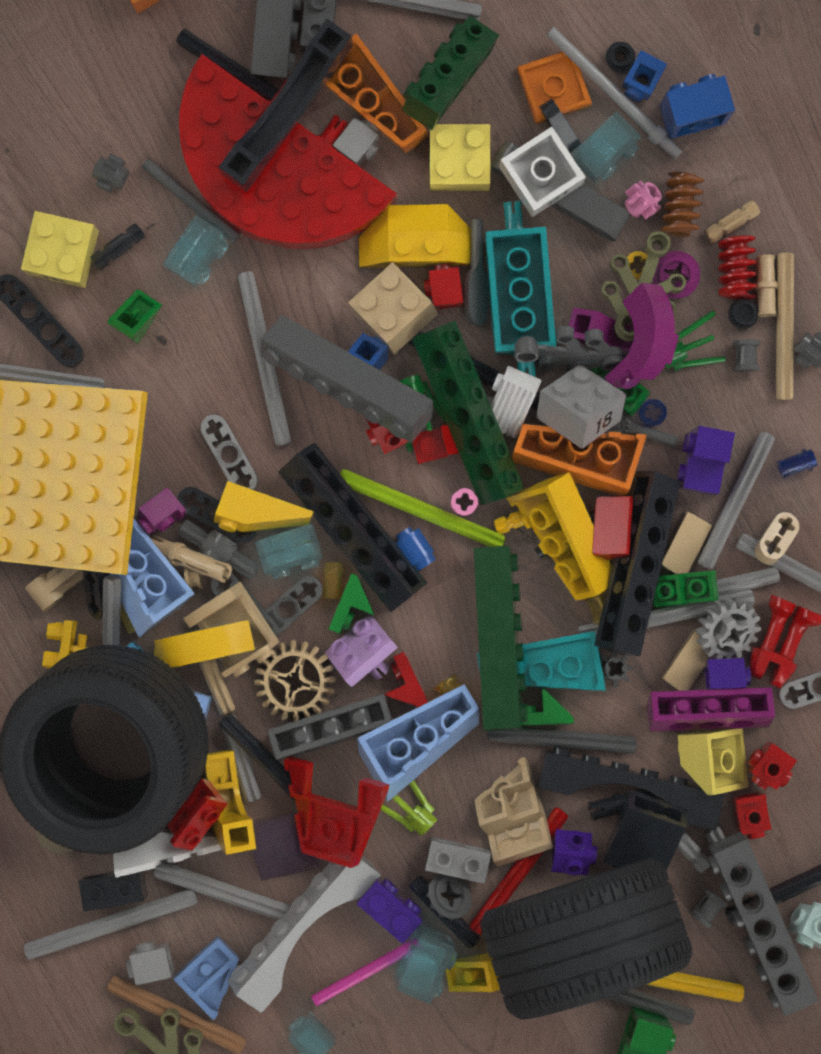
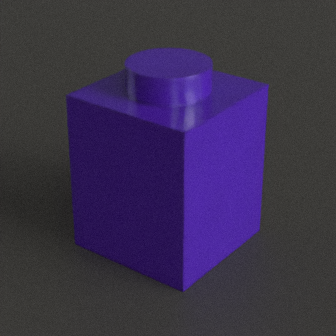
(727, 674)

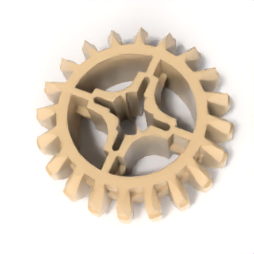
(287, 705)

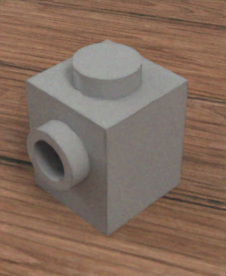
(358, 141)
(150, 963)

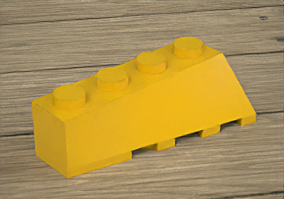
(565, 533)

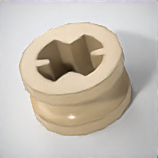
(193, 578)

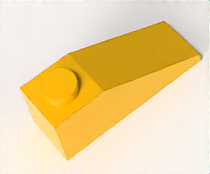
(253, 511)

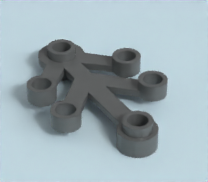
(608, 357)

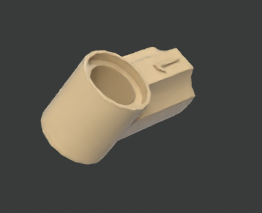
(51, 586)

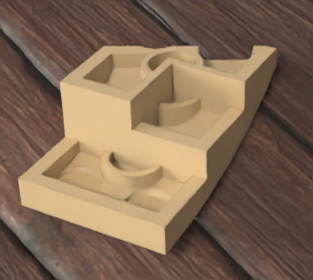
(514, 816)

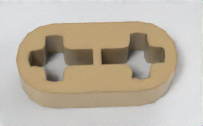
(782, 541)

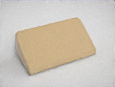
(685, 544)
(686, 664)

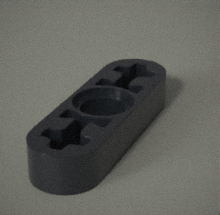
(193, 511)

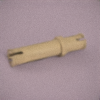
(178, 555)

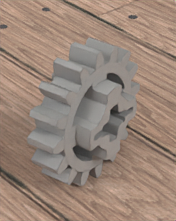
(725, 631)

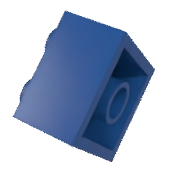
(696, 106)

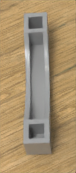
(261, 974)

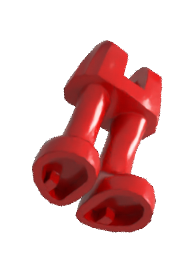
(761, 655)

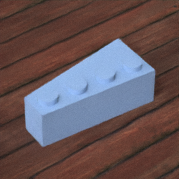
(151, 586)

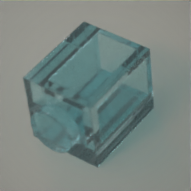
(310, 1035)

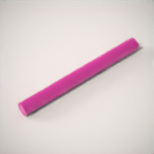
(361, 974)

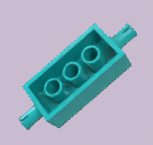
(519, 285)

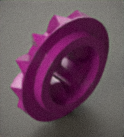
(689, 269)

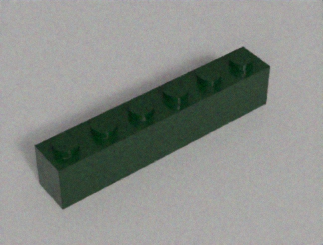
(499, 639)

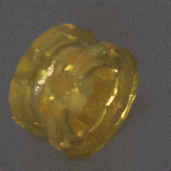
(447, 685)

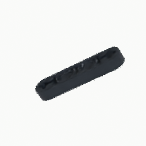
(41, 319)

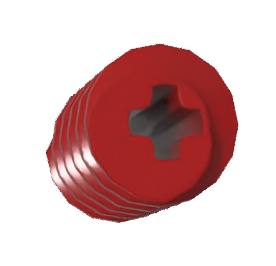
(735, 267)

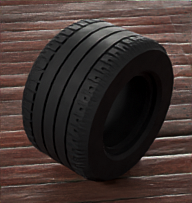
(61, 791)
(586, 940)

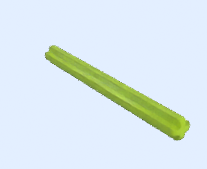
(422, 510)

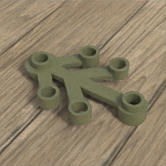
(646, 277)
(150, 1040)

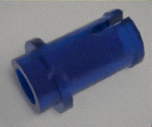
(795, 464)

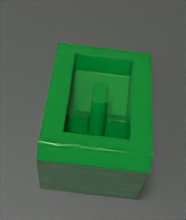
(135, 316)

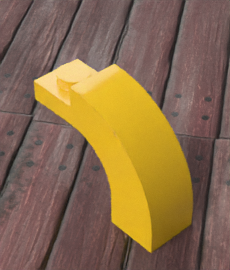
(205, 644)
(234, 827)

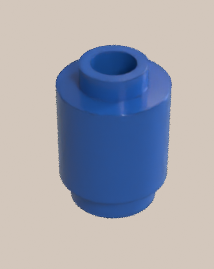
(415, 547)

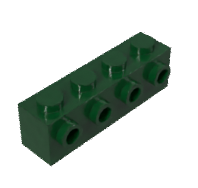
(450, 72)

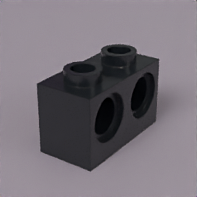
(107, 890)

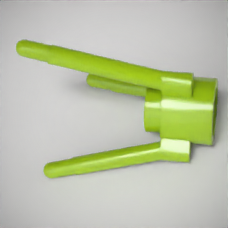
(418, 817)

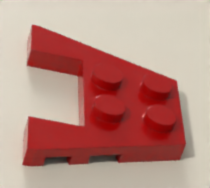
(331, 827)

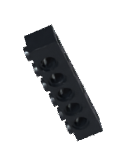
(352, 526)
(636, 575)

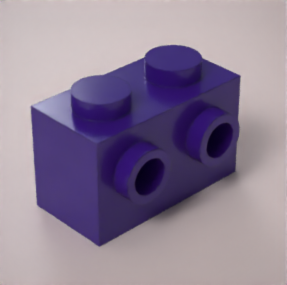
(390, 910)

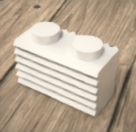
(513, 399)

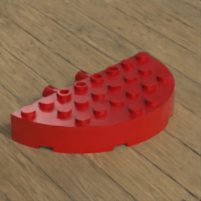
(306, 191)

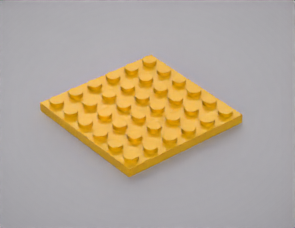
(69, 474)

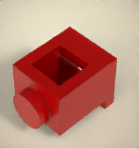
(744, 806)

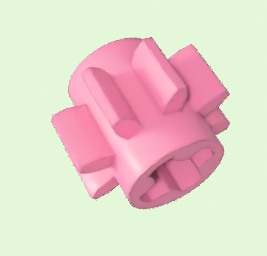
(643, 199)

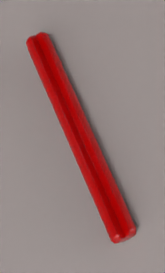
(517, 873)

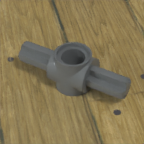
(218, 547)

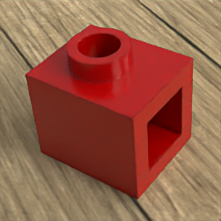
(444, 287)

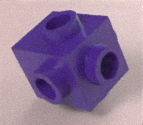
(573, 852)

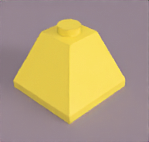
(715, 759)

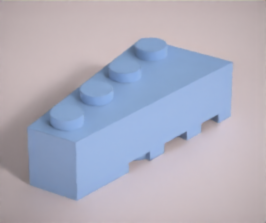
(415, 740)

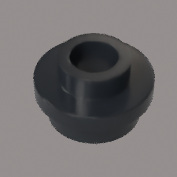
(623, 48)

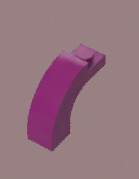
(585, 320)
(652, 339)

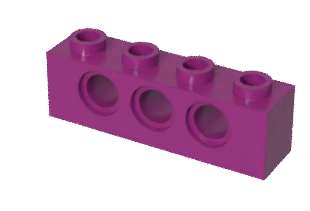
(710, 709)

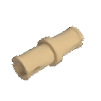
(766, 286)

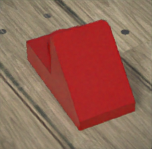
(434, 445)
(410, 691)

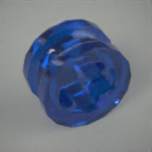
(657, 404)

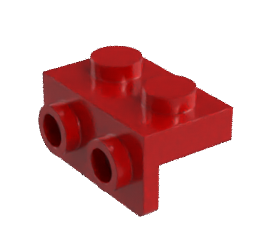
(196, 816)

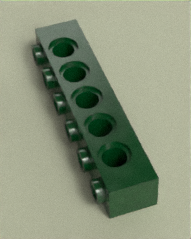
(468, 413)

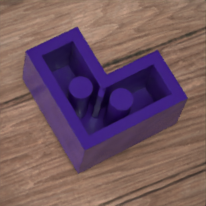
(705, 459)

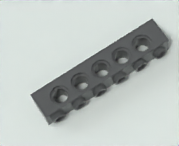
(795, 992)

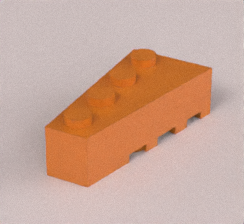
(373, 96)
(603, 464)

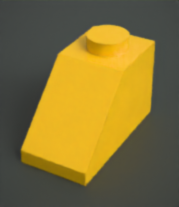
(472, 975)

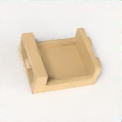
(232, 607)

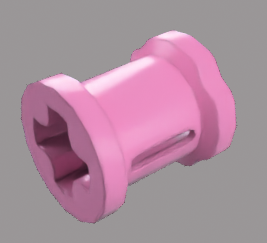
(471, 497)

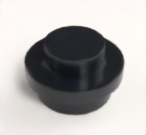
(743, 314)

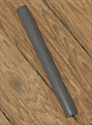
(190, 200)

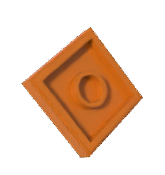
(556, 79)

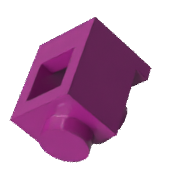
(160, 512)

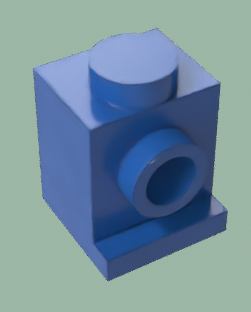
(646, 67)
(370, 349)

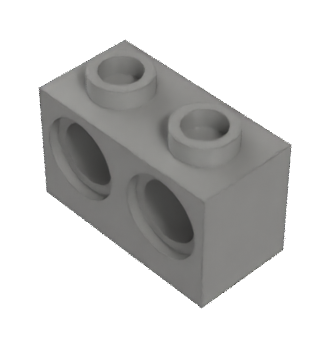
(457, 859)

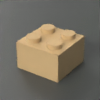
(393, 308)

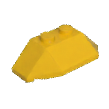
(416, 238)

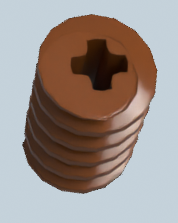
(681, 204)

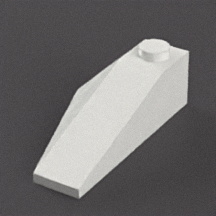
(158, 849)

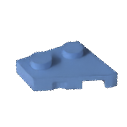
(208, 974)

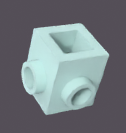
(807, 924)

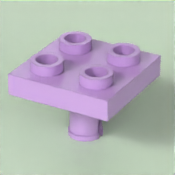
(361, 651)

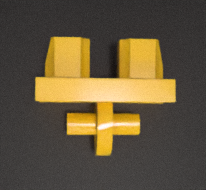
(65, 633)

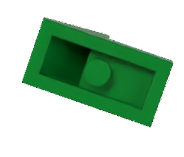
(352, 597)
(550, 712)

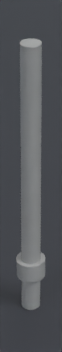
(656, 134)

